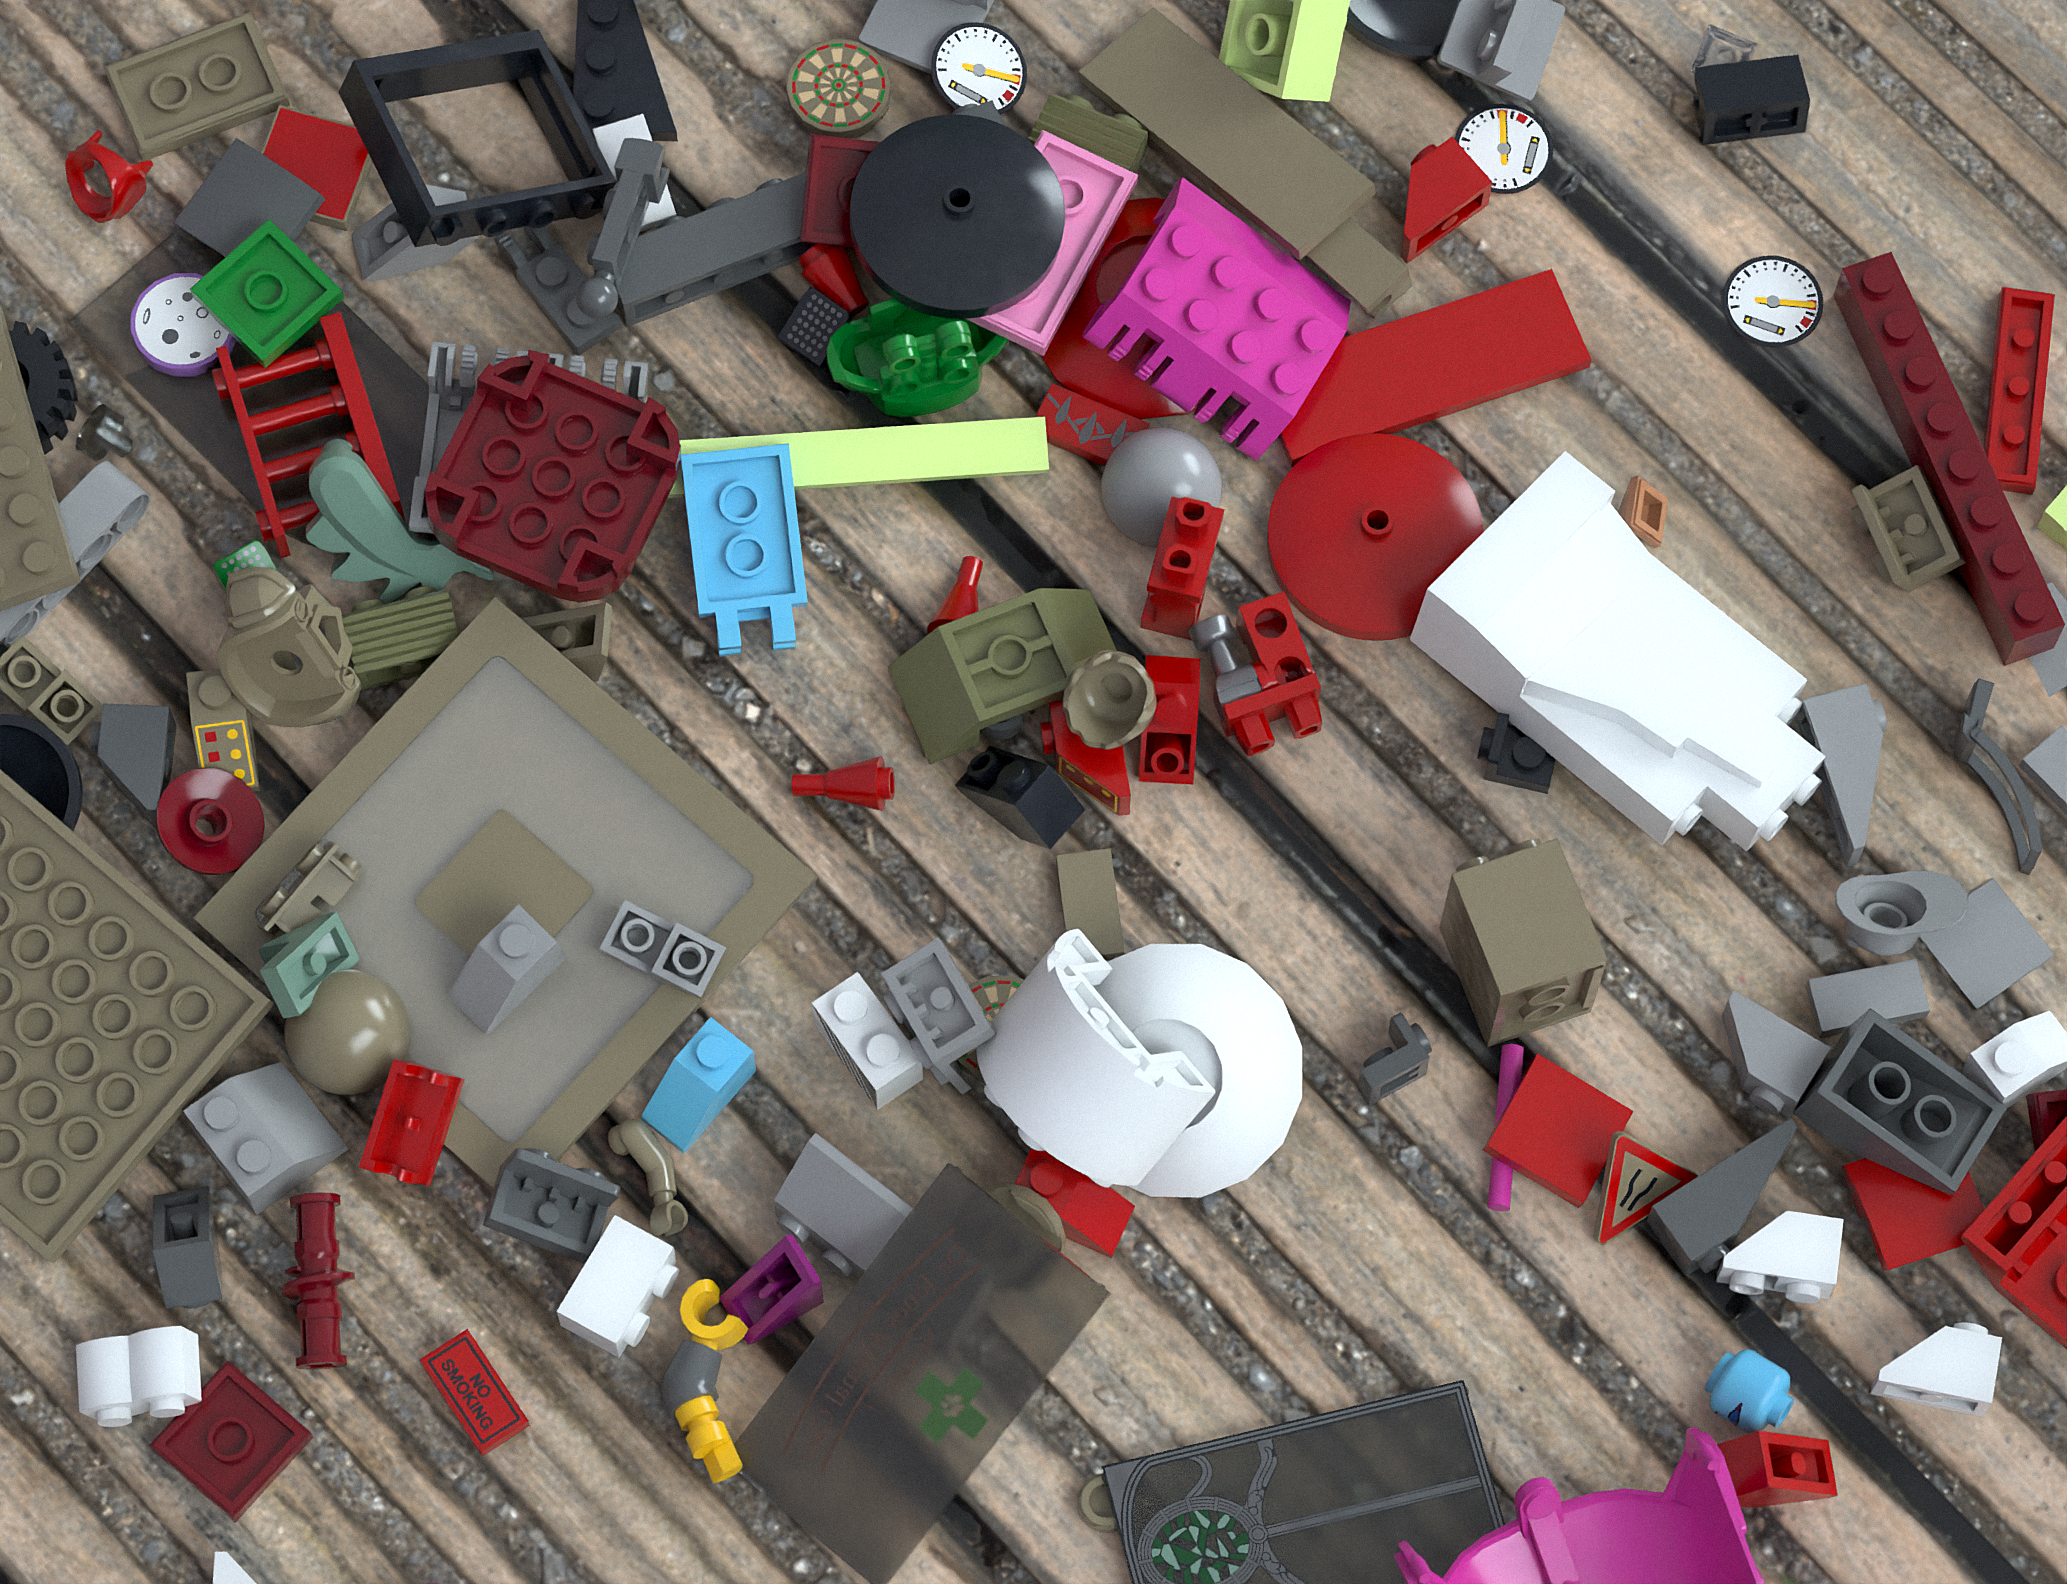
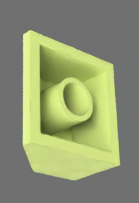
(1285, 45)

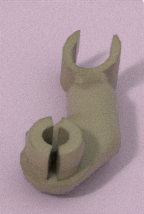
(638, 1140)

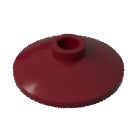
(222, 802)

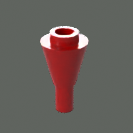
(962, 597)
(859, 784)

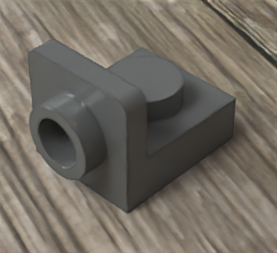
(1392, 1070)

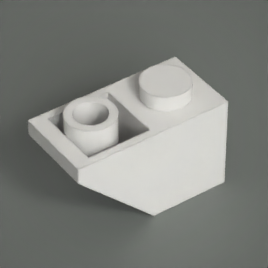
(1789, 1255)

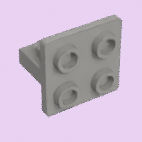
(1502, 42)

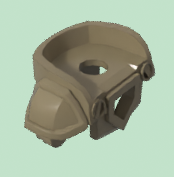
(255, 658)

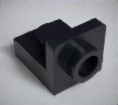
(1515, 757)

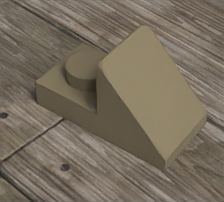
(578, 635)

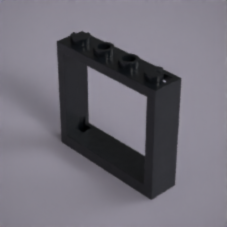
(464, 66)

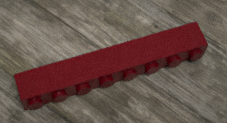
(1945, 445)

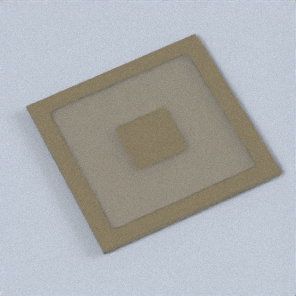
(537, 791)

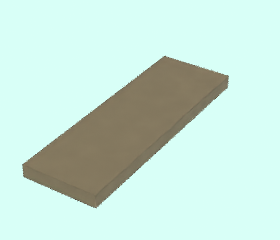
(1227, 133)

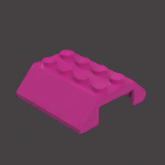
(1227, 316)

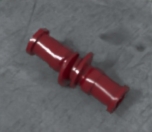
(317, 1281)

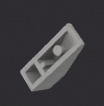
(1849, 733)

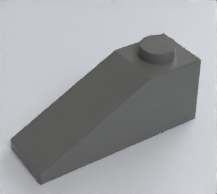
(1710, 1211)

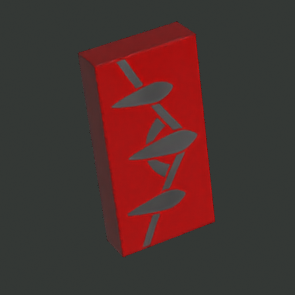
(1085, 424)

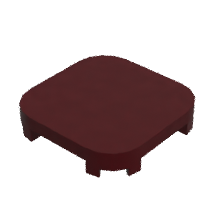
(553, 478)

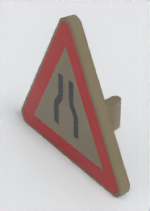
(1633, 1183)

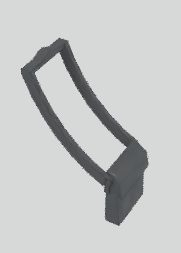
(1966, 738)

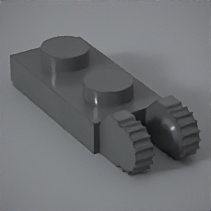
(553, 285)

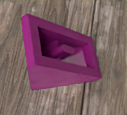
(774, 1290)

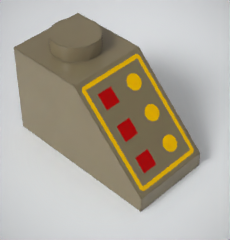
(221, 727)

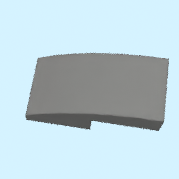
(662, 949)

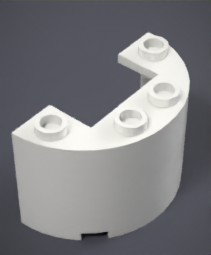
(1081, 1076)

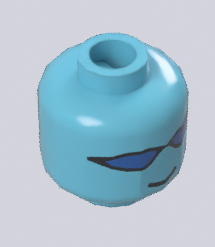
(1749, 1391)

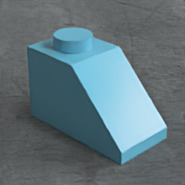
(699, 1085)

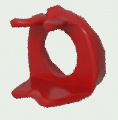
(125, 180)

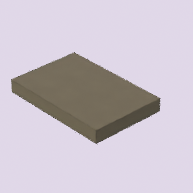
(196, 86)

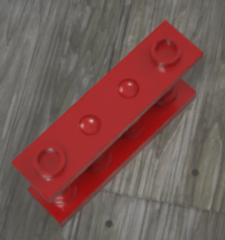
(345, 399)

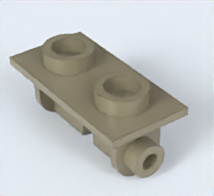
(319, 876)

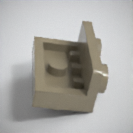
(1907, 529)

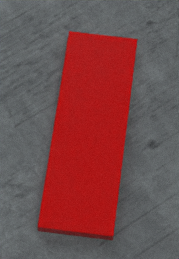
(1440, 363)

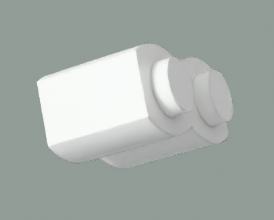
(138, 1374)

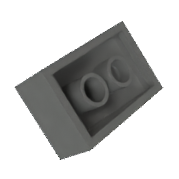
(1899, 1105)

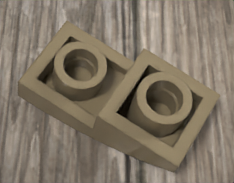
(45, 691)

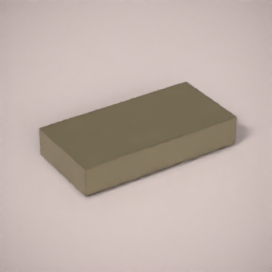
(1091, 899)

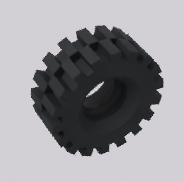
(47, 380)

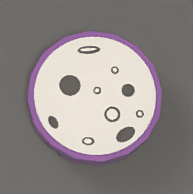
(175, 329)

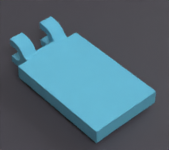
(745, 541)

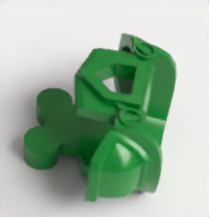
(911, 359)

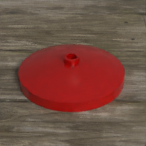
(1340, 567)

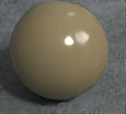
(349, 1033)

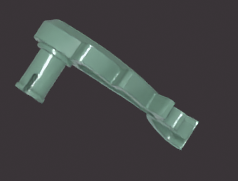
(367, 526)

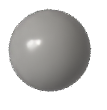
(1149, 471)

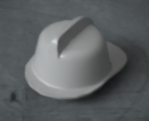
(1893, 909)

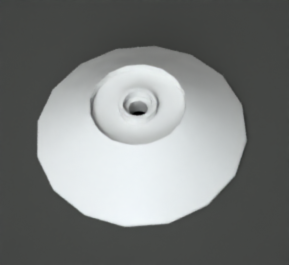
(1237, 1040)

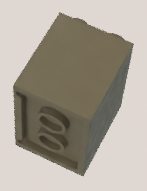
(1522, 940)

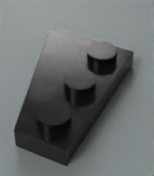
(616, 69)

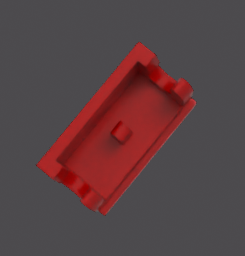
(411, 1122)

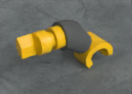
(692, 1377)

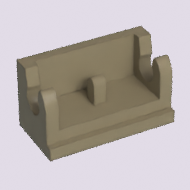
(1361, 267)

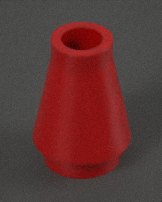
(833, 275)

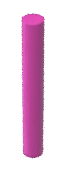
(1509, 1078)

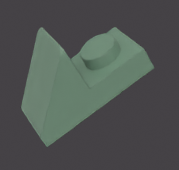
(303, 959)

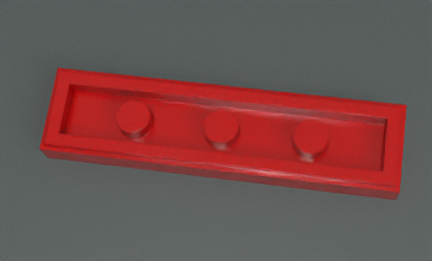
(2018, 387)

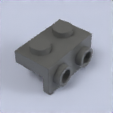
(550, 1203)

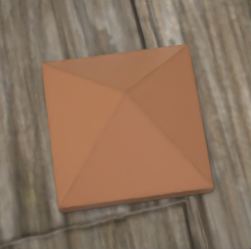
(1644, 511)

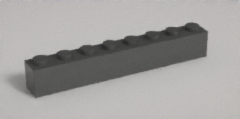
(723, 245)

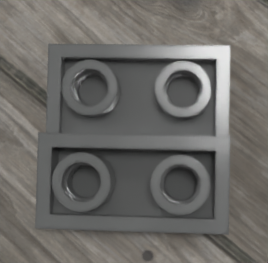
(242, 196)

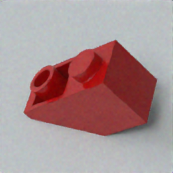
(1170, 738)

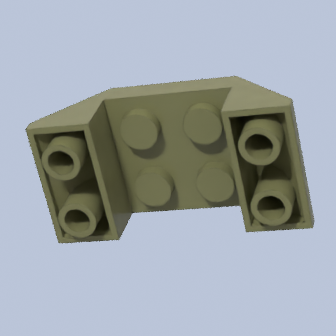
(995, 665)

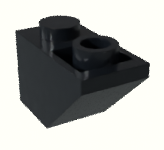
(1021, 795)

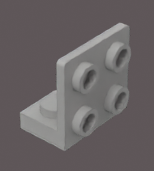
(913, 27)
(937, 1010)

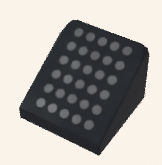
(812, 326)

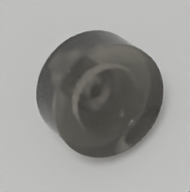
(103, 434)

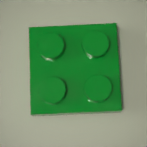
(267, 293)

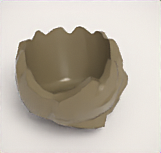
(1108, 699)

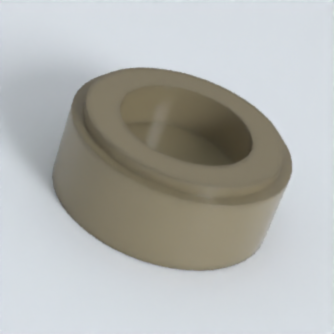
(1095, 1506)

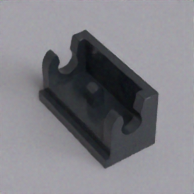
(1751, 99)

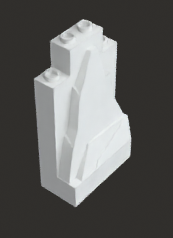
(1620, 666)

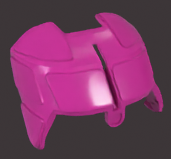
(1613, 1535)

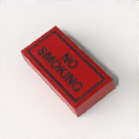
(474, 1392)

